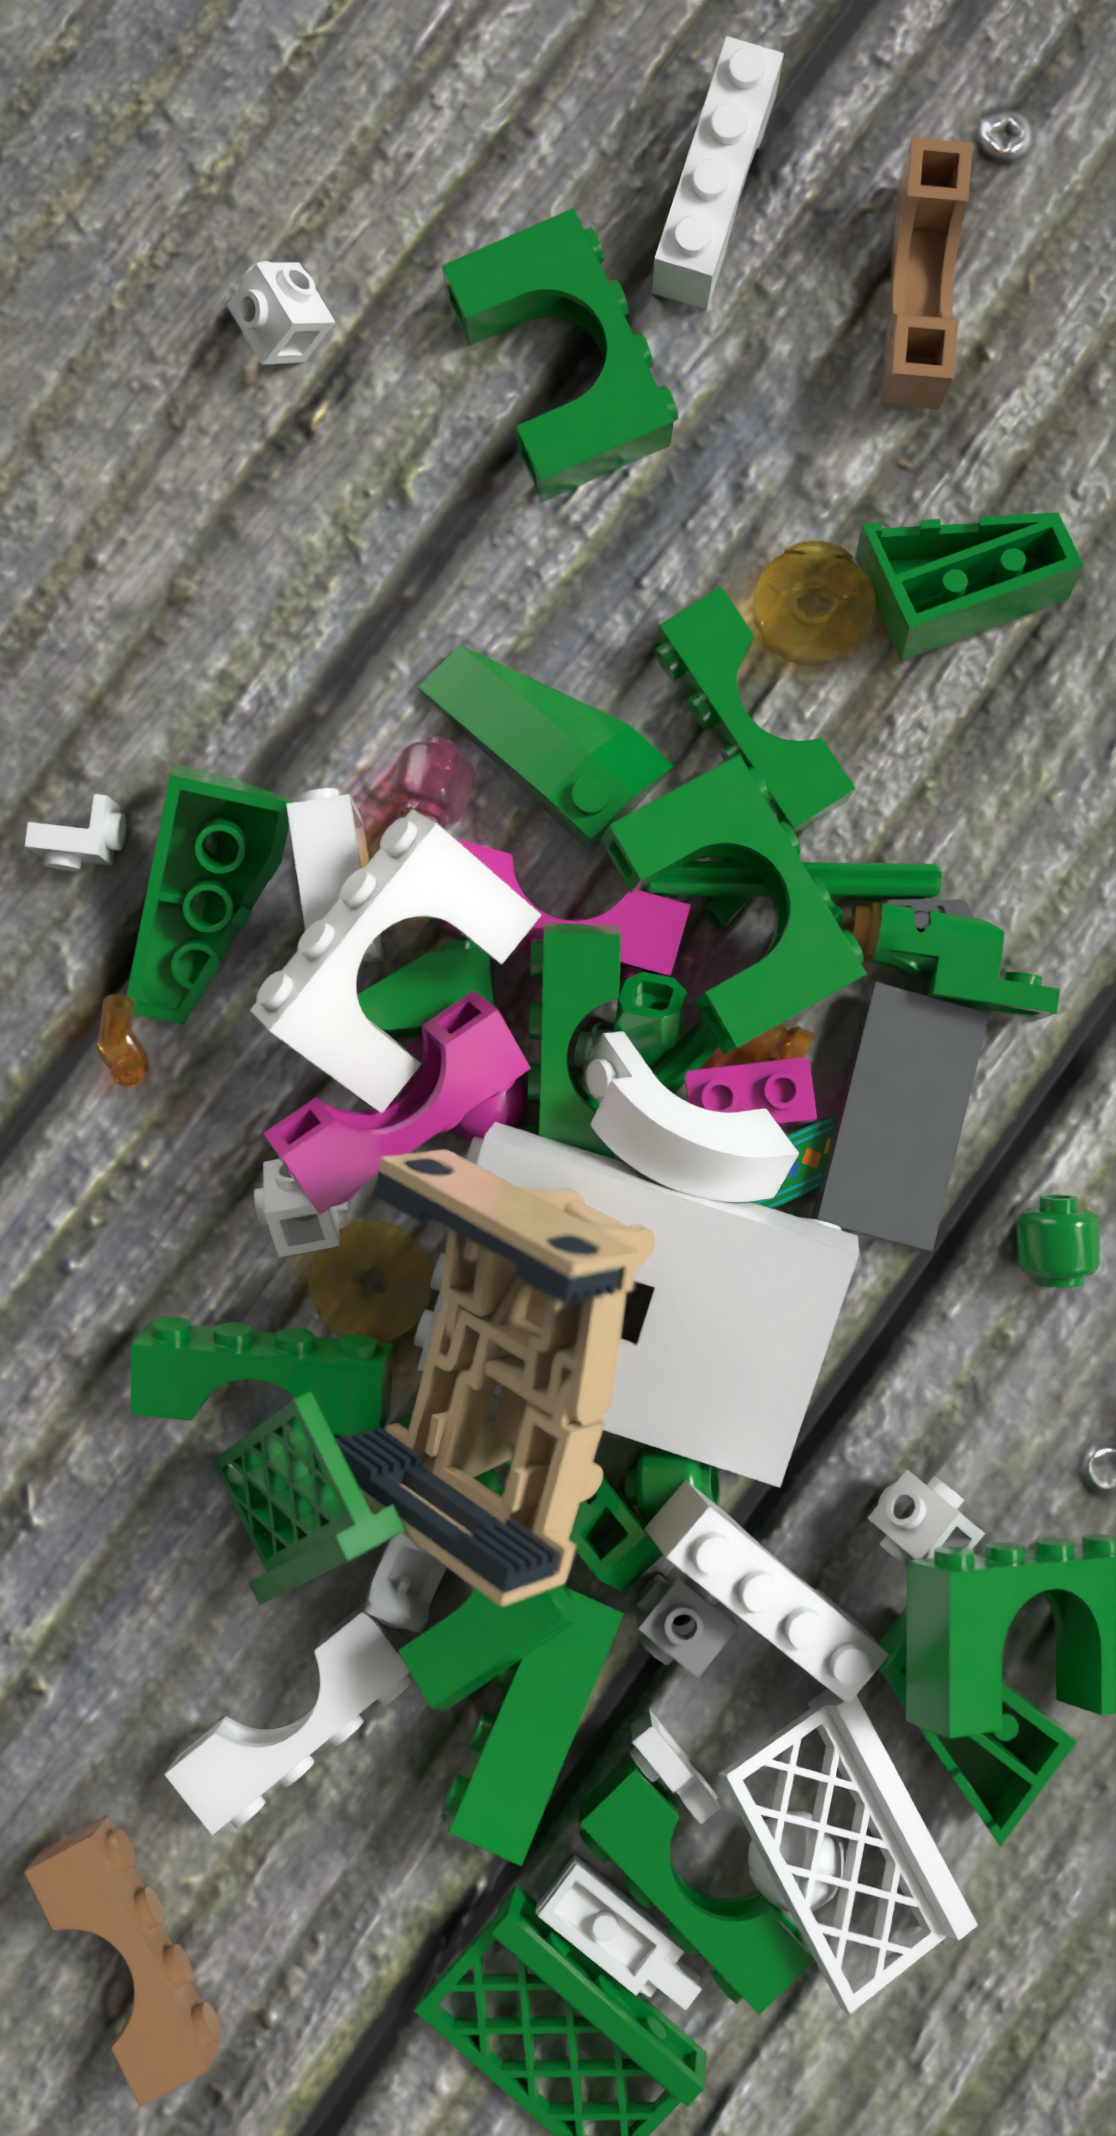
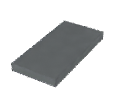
(900, 1116)

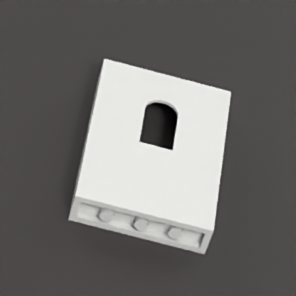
(733, 1312)

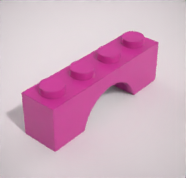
(648, 922)
(462, 1064)

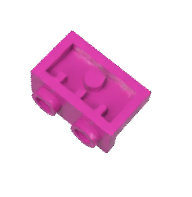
(777, 1085)

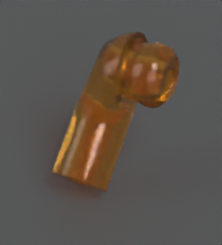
(119, 1044)

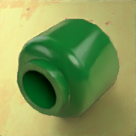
(1058, 1242)
(661, 1474)

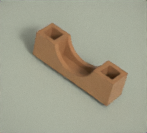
(925, 247)
(94, 1888)

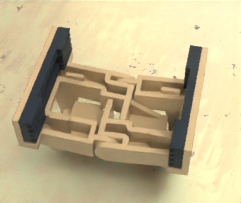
(530, 1307)

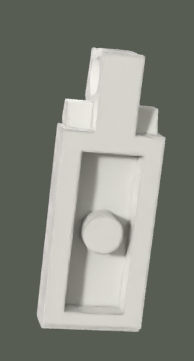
(617, 1934)

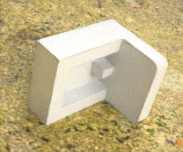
(69, 846)
(403, 1584)

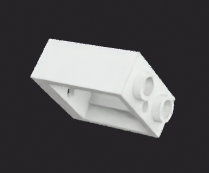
(327, 850)

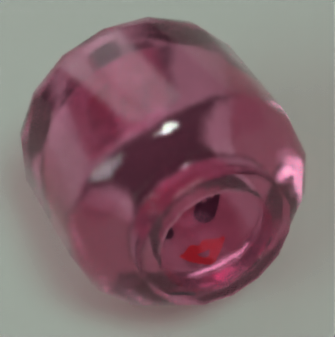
(433, 781)

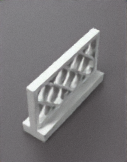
(896, 1830)

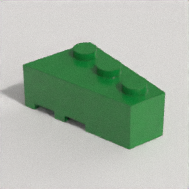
(965, 578)
(995, 1769)

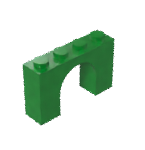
(558, 275)
(730, 819)
(961, 1618)
(481, 1635)

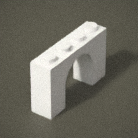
(315, 995)

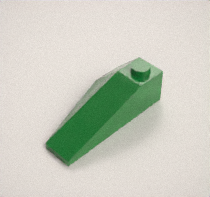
(556, 748)
(207, 871)

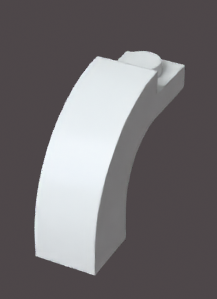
(678, 1143)

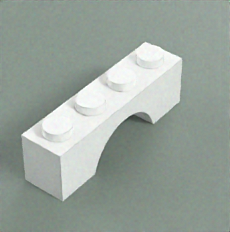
(716, 172)
(765, 1592)
(235, 1764)

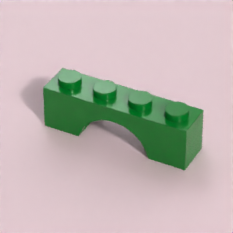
(705, 651)
(578, 975)
(183, 1363)
(744, 1937)

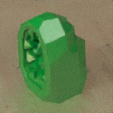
(651, 1014)

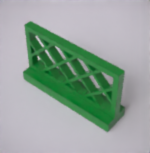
(316, 1540)
(607, 2007)

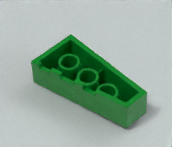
(529, 1734)

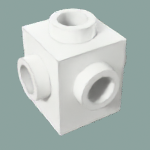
(280, 312)
(290, 1215)
(922, 1519)

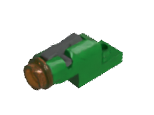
(954, 950)

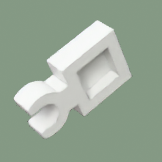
(662, 1757)

